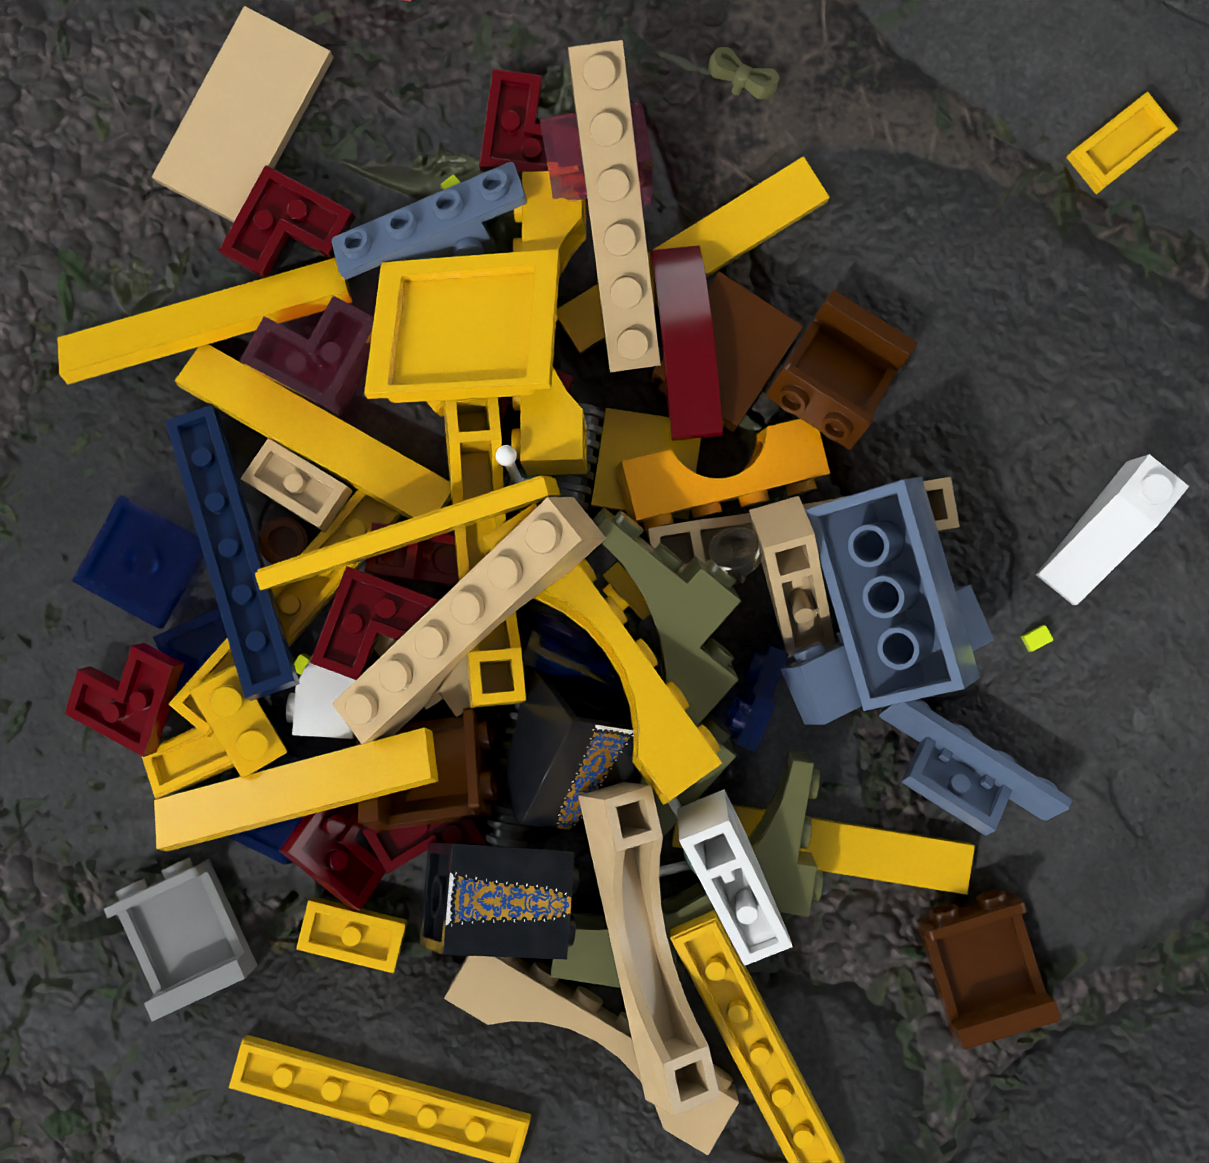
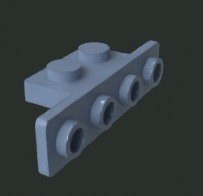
(435, 226)
(966, 773)

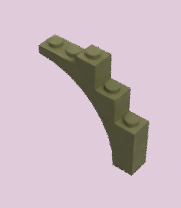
(686, 612)
(776, 843)

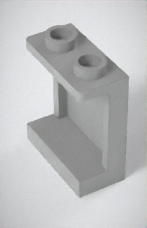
(183, 935)

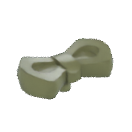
(758, 81)

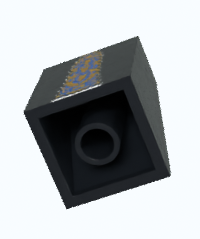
(565, 748)
(498, 901)

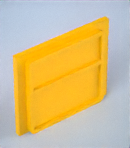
(464, 327)

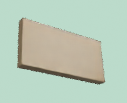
(242, 113)

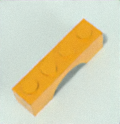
(661, 486)

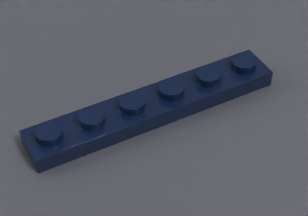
(231, 553)

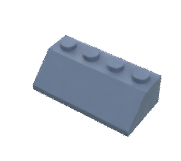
(893, 594)

